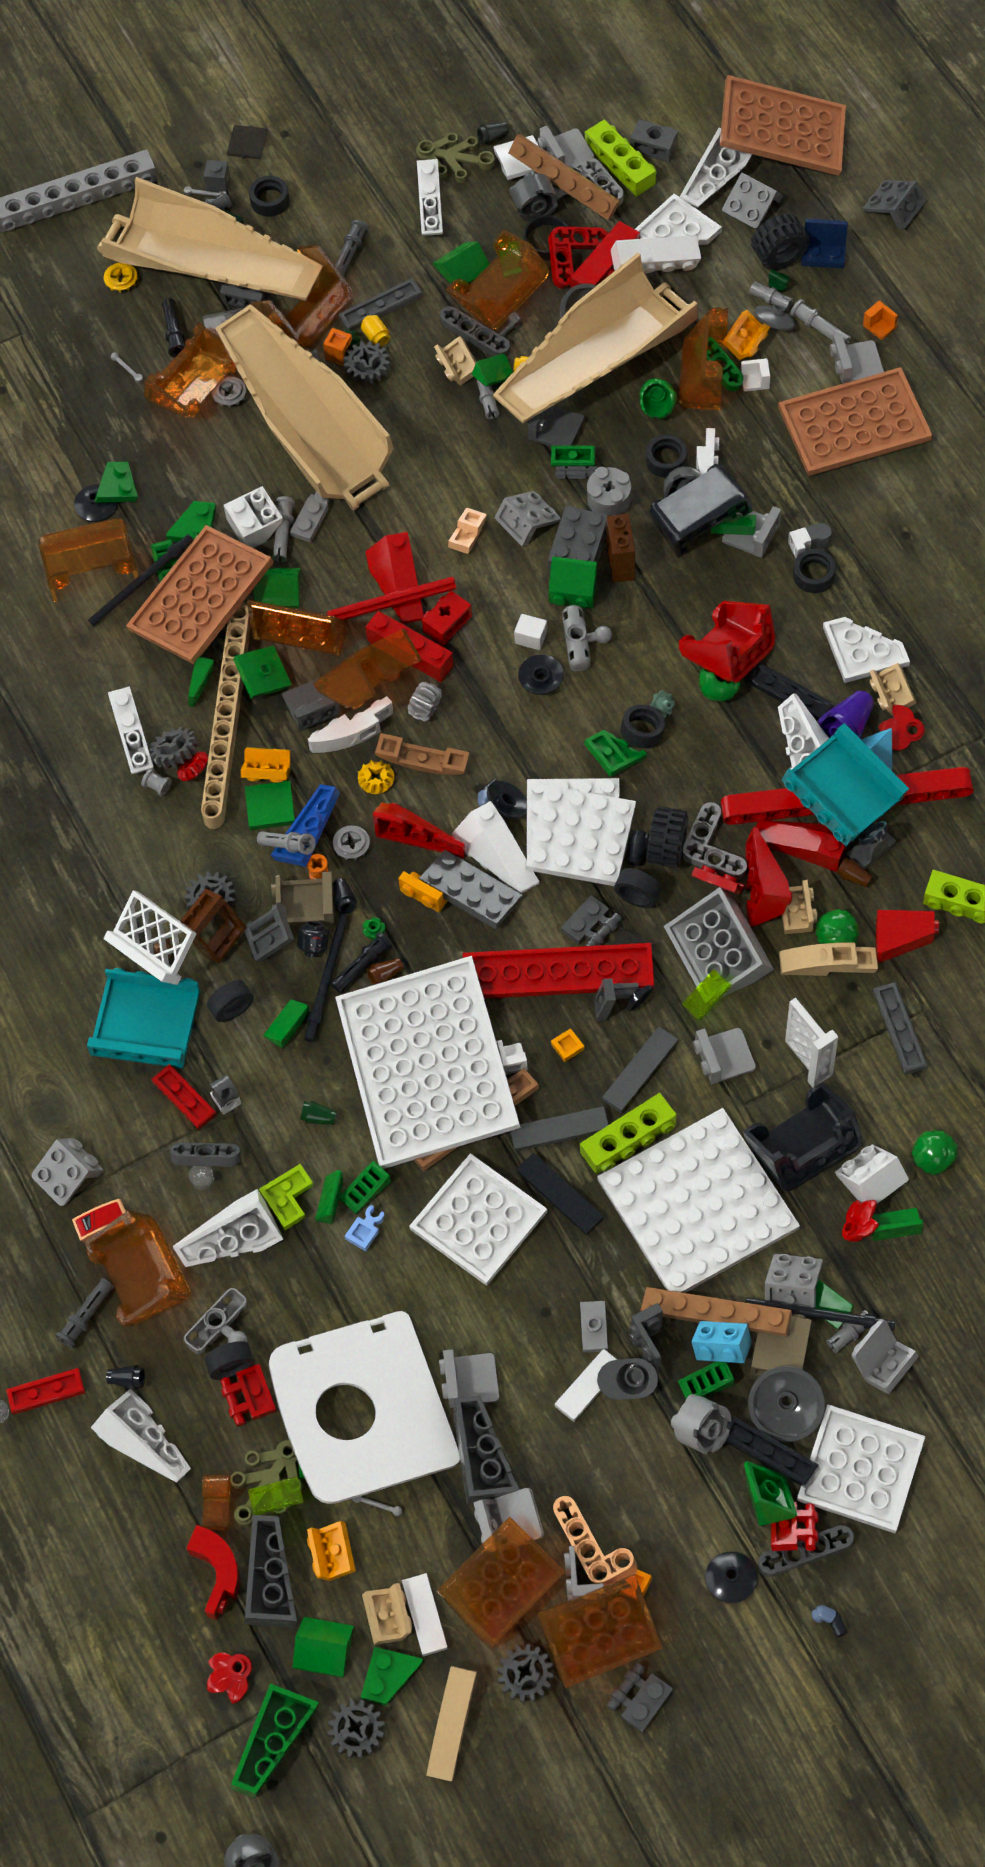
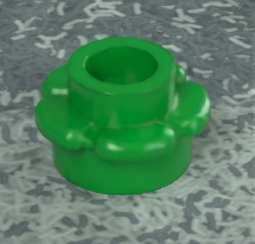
(368, 924)

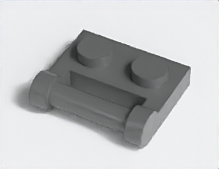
(272, 937)

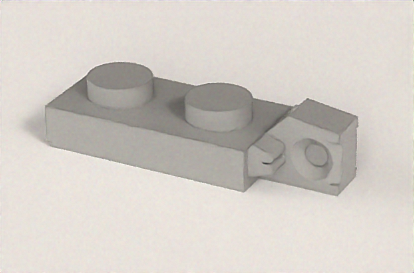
(310, 518)

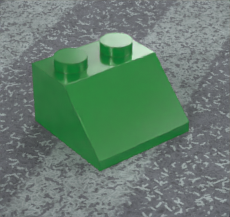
(572, 582)

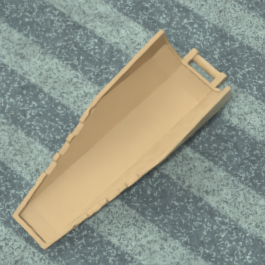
(205, 242)
(595, 337)
(308, 409)

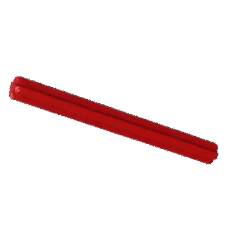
(394, 599)

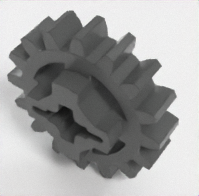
(376, 358)
(173, 747)
(213, 883)
(534, 1679)
(365, 1724)

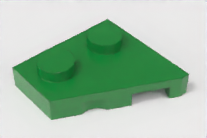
(116, 484)
(193, 521)
(613, 753)
(387, 1675)

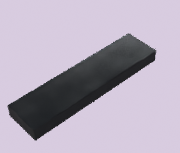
(782, 688)
(559, 1194)
(771, 1452)

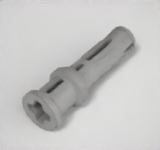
(813, 319)
(284, 506)
(292, 842)

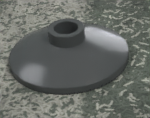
(775, 317)

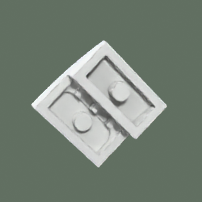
(511, 166)

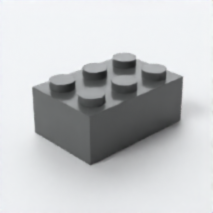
(579, 535)

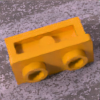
(745, 336)
(266, 764)
(422, 892)
(331, 1551)

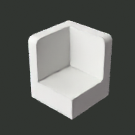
(755, 374)
(530, 632)
(512, 1057)

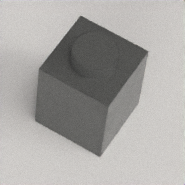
(216, 176)

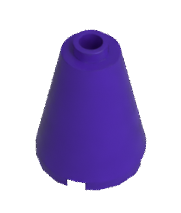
(852, 711)

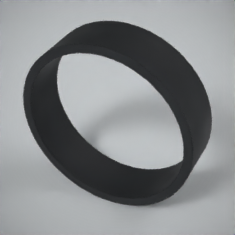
(544, 220)

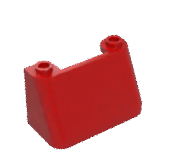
(736, 643)

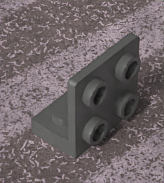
(899, 199)
(241, 296)
(555, 426)
(309, 706)
(642, 1328)

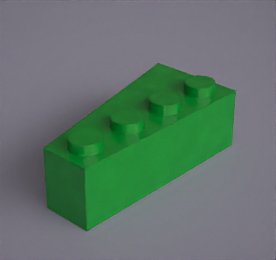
(273, 1734)

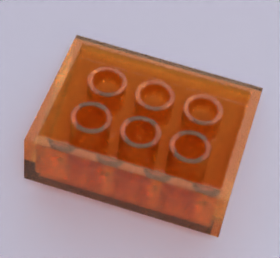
(297, 627)
(500, 1583)
(599, 1631)

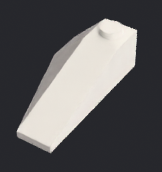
(713, 171)
(801, 729)
(495, 848)
(235, 1230)
(132, 1431)

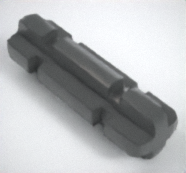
(574, 472)

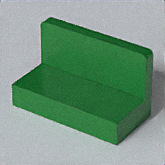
(897, 1224)

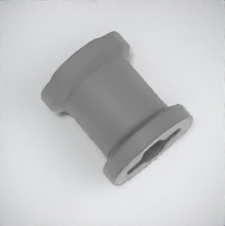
(156, 782)

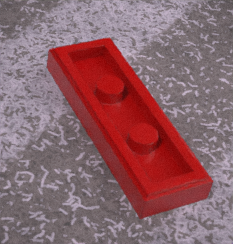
(184, 1097)
(45, 1391)

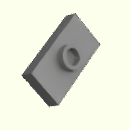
(593, 1326)

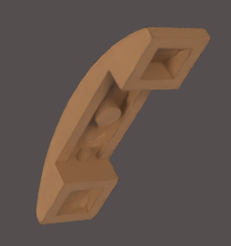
(421, 758)

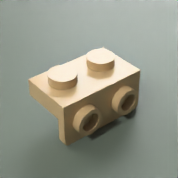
(457, 360)
(892, 688)
(799, 914)
(387, 1614)

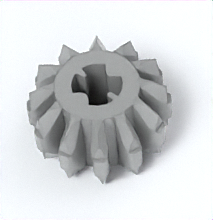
(424, 701)

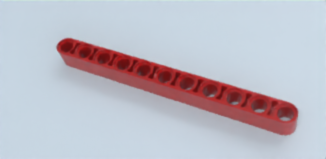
(785, 804)

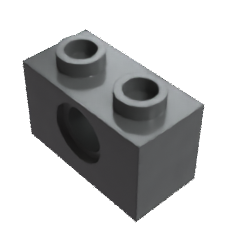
(654, 140)

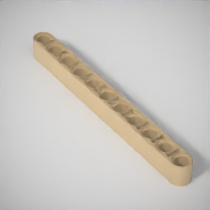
(225, 724)

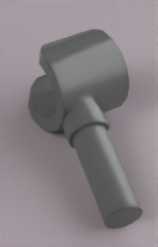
(515, 322)

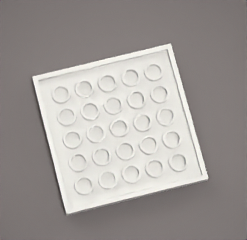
(698, 1203)

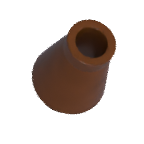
(853, 872)
(384, 971)

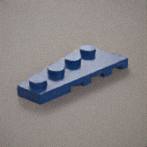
(310, 821)

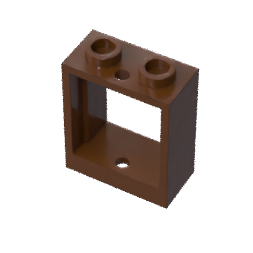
(620, 548)
(201, 914)

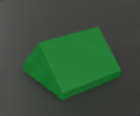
(463, 263)
(279, 587)
(769, 1494)
(322, 1647)

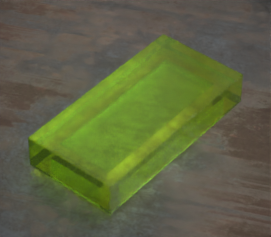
(706, 994)
(275, 1496)

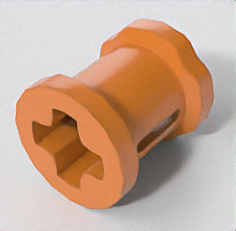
(317, 867)

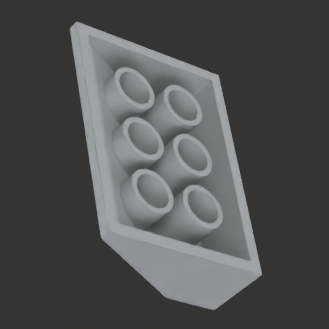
(718, 938)

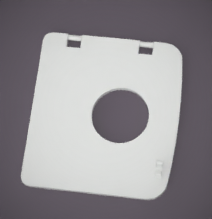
(409, 1426)

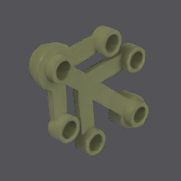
(428, 150)
(265, 1476)

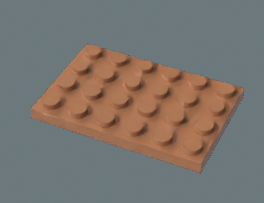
(783, 125)
(854, 421)
(199, 594)

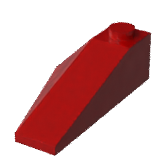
(393, 568)
(405, 827)
(804, 841)
(765, 881)

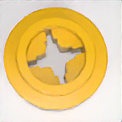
(114, 272)
(376, 786)

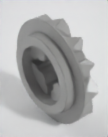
(228, 384)
(357, 835)

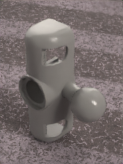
(575, 626)
(209, 1333)

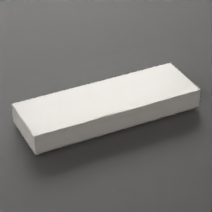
(583, 1389)
(424, 1614)

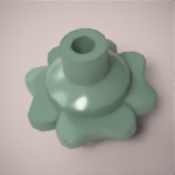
(663, 703)

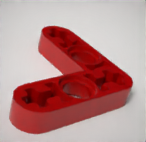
(565, 246)

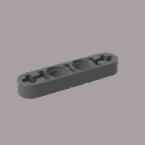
(473, 334)
(807, 1556)

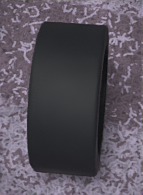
(269, 208)
(665, 442)
(814, 556)
(637, 738)
(637, 888)
(230, 1001)
(229, 1359)

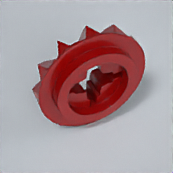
(193, 766)

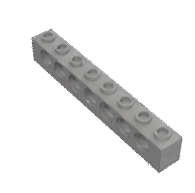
(75, 190)

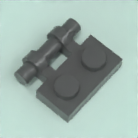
(586, 918)
(646, 1702)

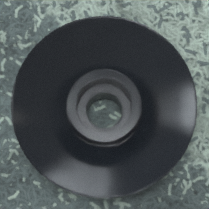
(91, 511)
(540, 666)
(507, 799)
(728, 1589)

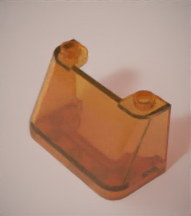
(504, 283)
(191, 374)
(702, 379)
(138, 1267)

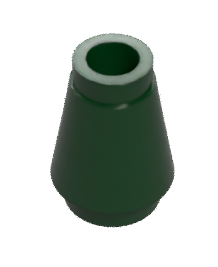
(317, 1114)

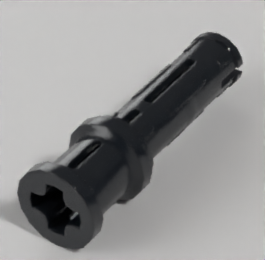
(174, 334)
(368, 956)

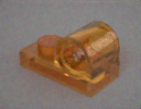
(217, 1499)

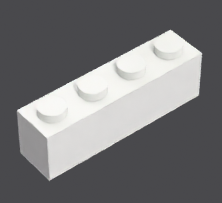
(659, 253)

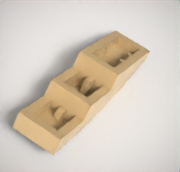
(451, 1723)

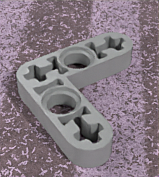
(600, 174)
(702, 845)

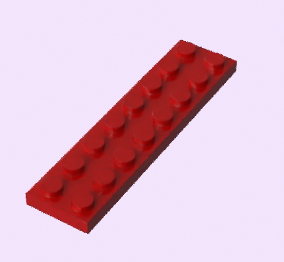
(561, 969)

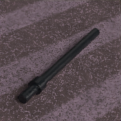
(173, 552)
(315, 1017)
(866, 1321)

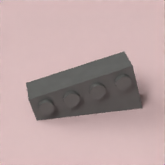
(481, 1458)
(268, 1585)

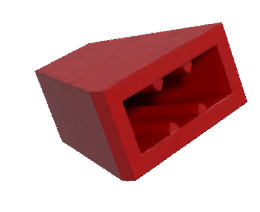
(903, 932)

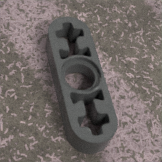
(190, 1154)

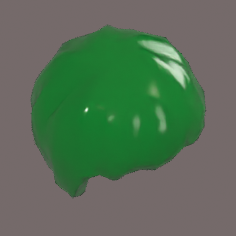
(657, 398)
(716, 688)
(837, 927)
(934, 1152)

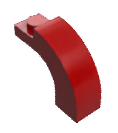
(214, 1550)

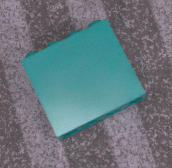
(845, 785)
(145, 1019)

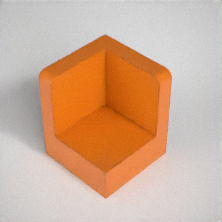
(880, 320)
(336, 346)

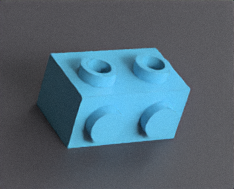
(721, 1341)

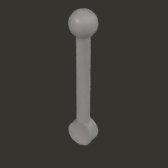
(188, 191)
(138, 377)
(397, 1511)

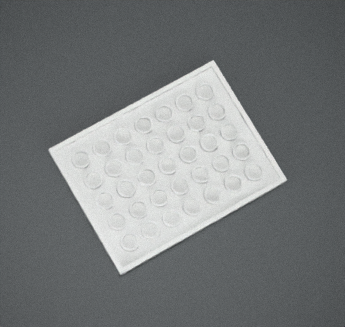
(427, 1062)

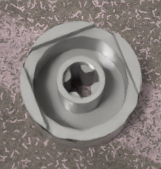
(609, 491)
(701, 1424)

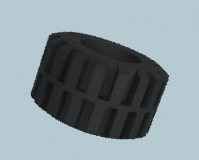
(780, 241)
(667, 837)

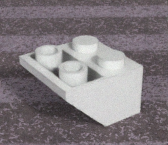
(253, 517)
(872, 1174)

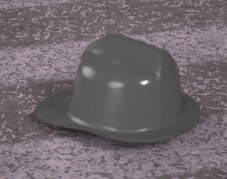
(627, 1378)

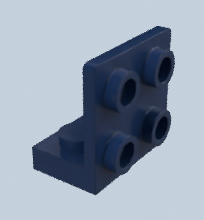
(826, 243)

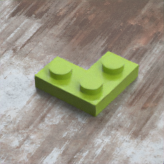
(281, 1193)

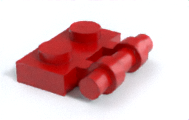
(711, 876)
(255, 1391)
(786, 1534)

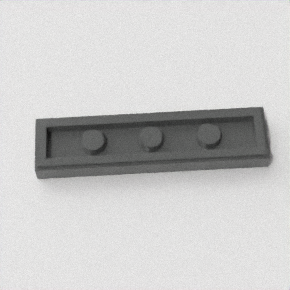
(381, 304)
(900, 1028)
(640, 1069)
(559, 1129)

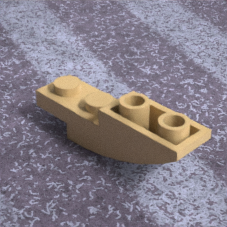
(827, 958)

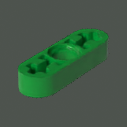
(719, 354)

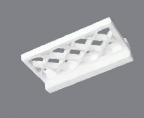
(129, 942)
(810, 1043)

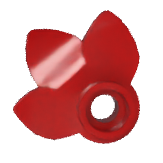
(900, 723)
(859, 1221)
(227, 1678)

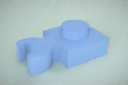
(364, 1231)

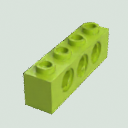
(621, 157)
(962, 889)
(633, 1122)

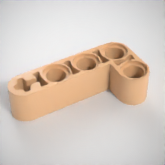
(587, 1542)

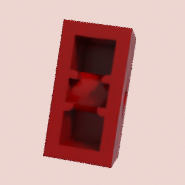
(446, 617)

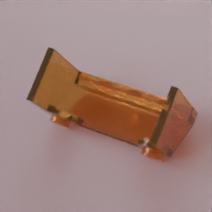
(323, 304)
(86, 550)
(358, 674)

